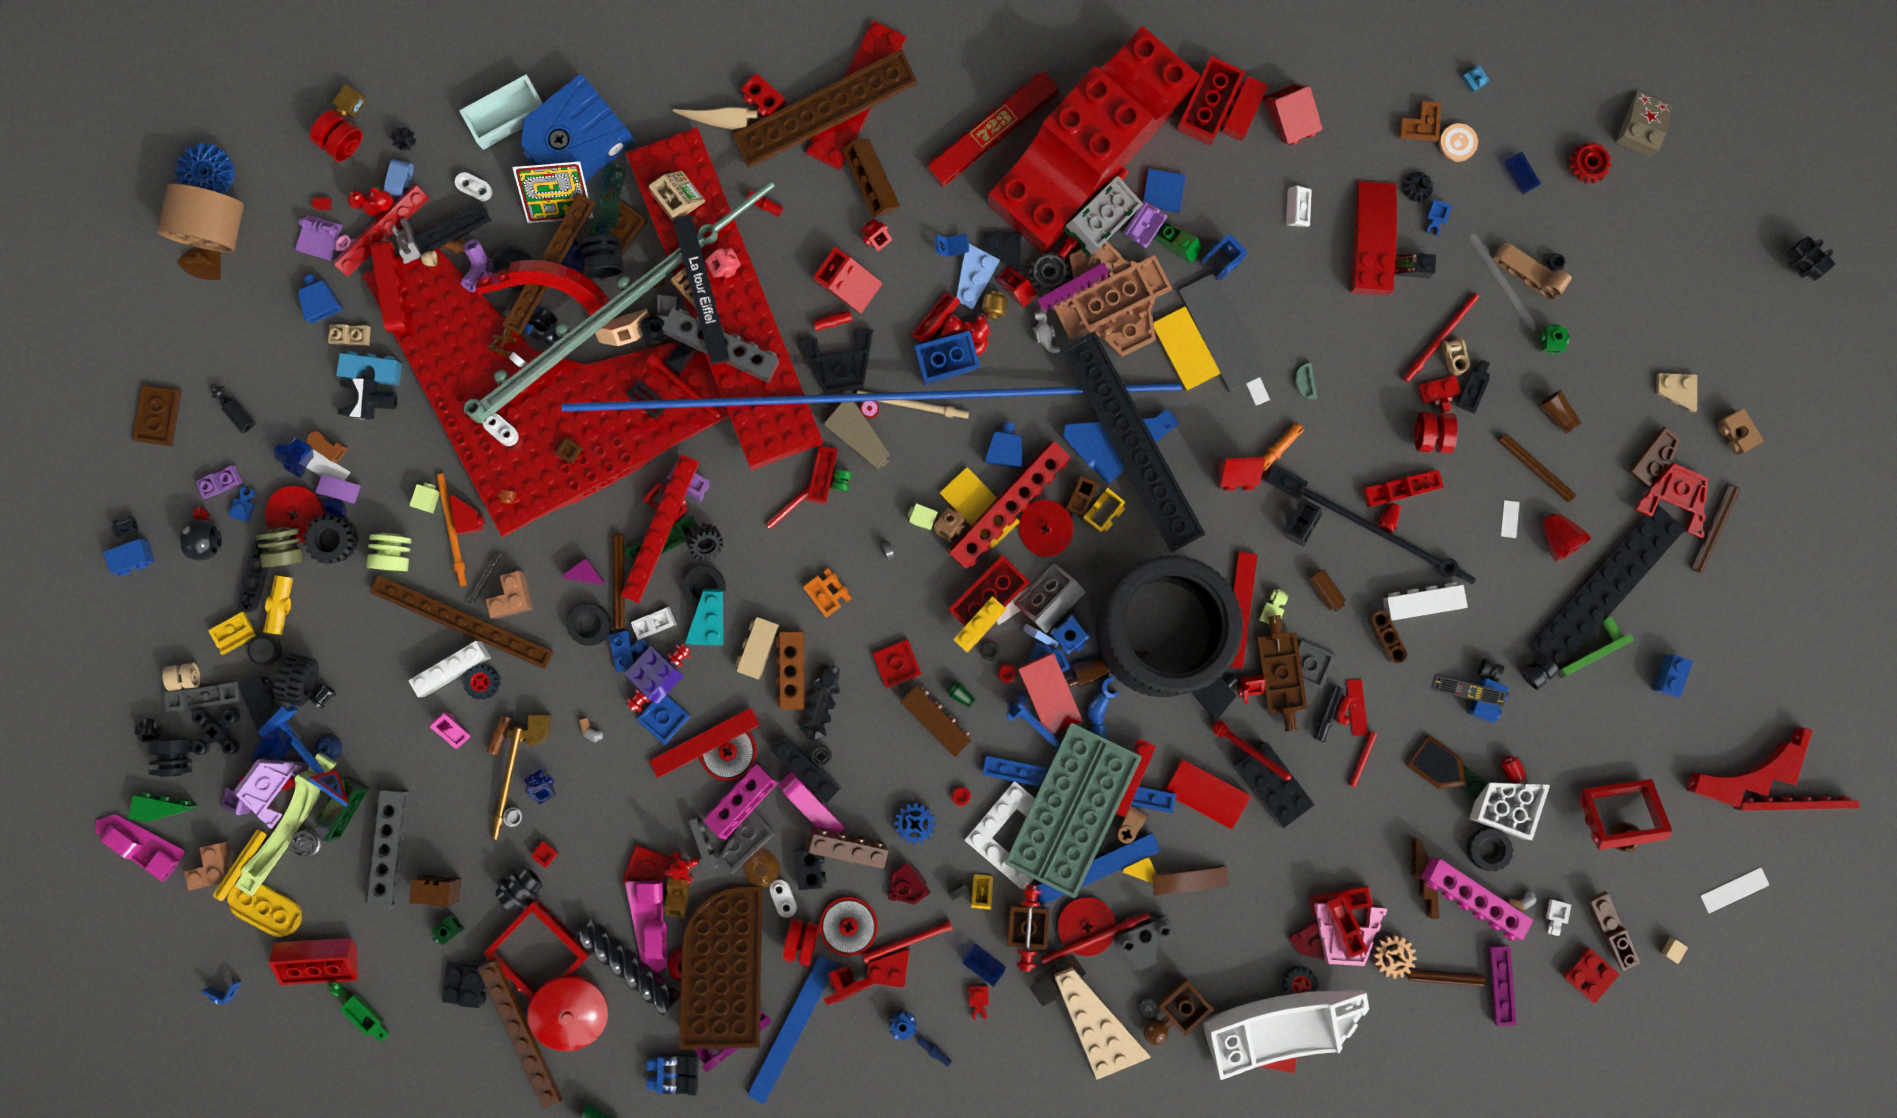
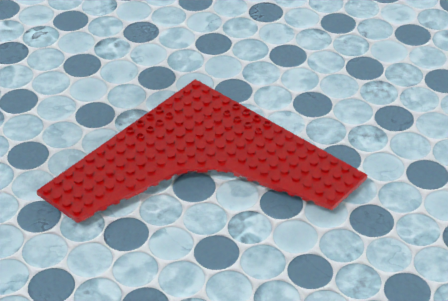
(452, 361)

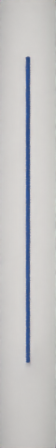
(851, 397)

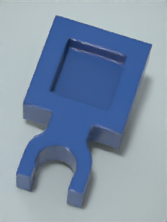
(1438, 214)
(242, 508)

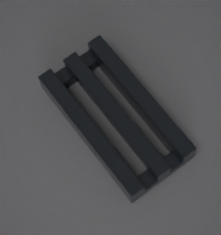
(634, 389)

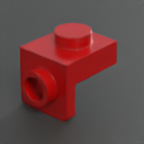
(1251, 686)

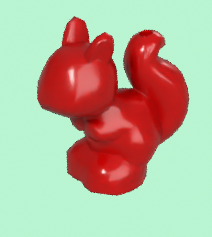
(372, 203)
(979, 330)

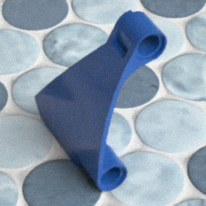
(1096, 449)

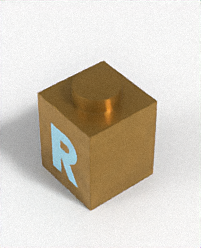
(349, 102)

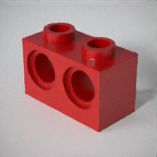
(766, 93)

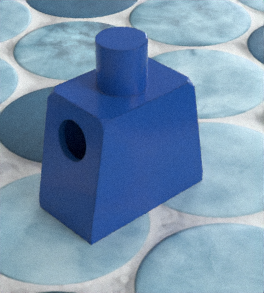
(318, 300)
(1005, 448)

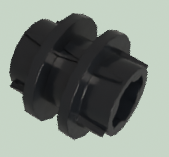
(1811, 258)
(514, 892)

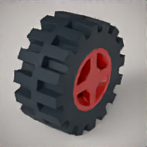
(475, 684)
(1307, 984)

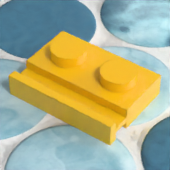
(233, 633)

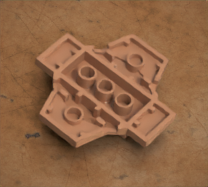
(1117, 306)

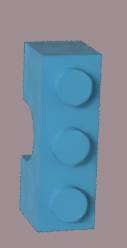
(386, 370)

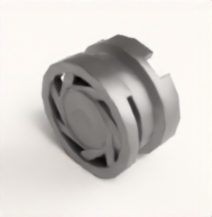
(305, 843)

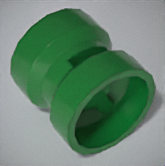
(841, 480)

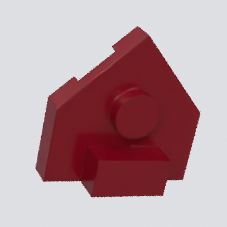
(907, 885)
(1308, 941)

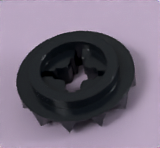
(1410, 190)

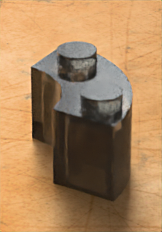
(1045, 985)

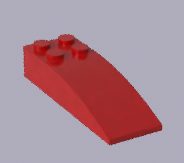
(1374, 239)

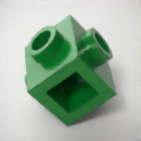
(1554, 339)

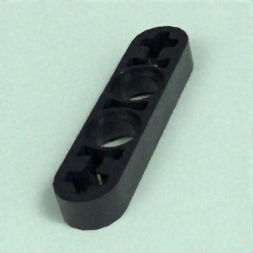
(250, 575)

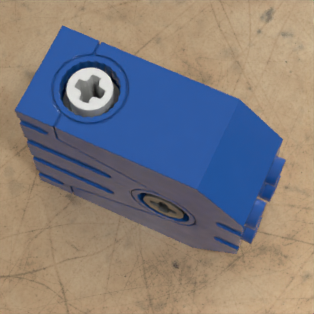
(575, 128)

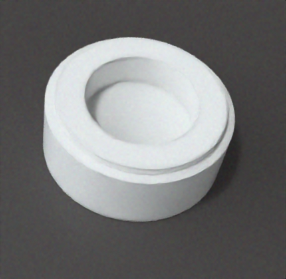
(518, 360)

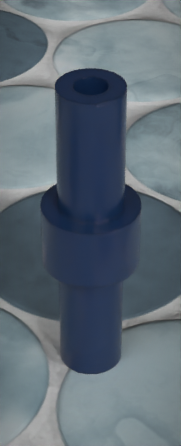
(934, 1051)

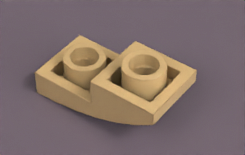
(349, 335)

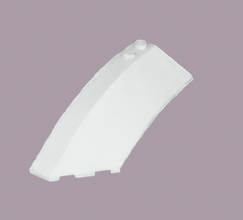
(1282, 1028)

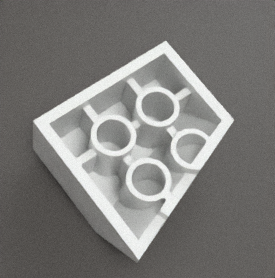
(1510, 808)

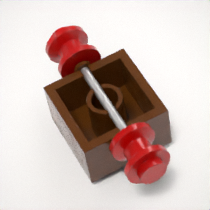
(1028, 927)

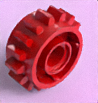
(1599, 158)

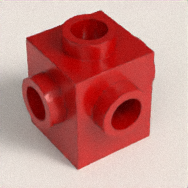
(875, 234)

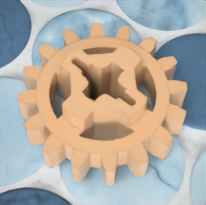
(1391, 963)

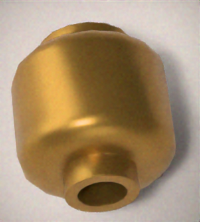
(994, 305)

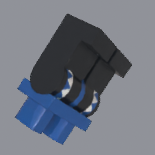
(674, 1074)

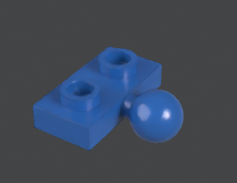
(624, 651)

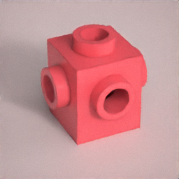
(723, 262)

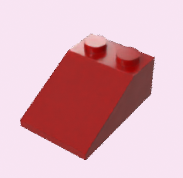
(1240, 473)

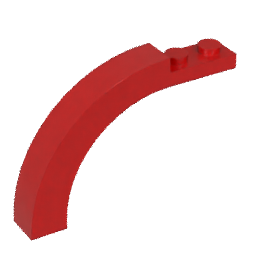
(549, 275)

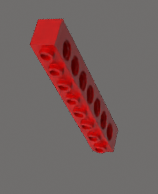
(985, 520)

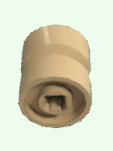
(177, 676)

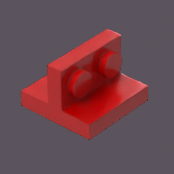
(845, 985)

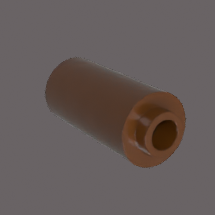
(1327, 590)

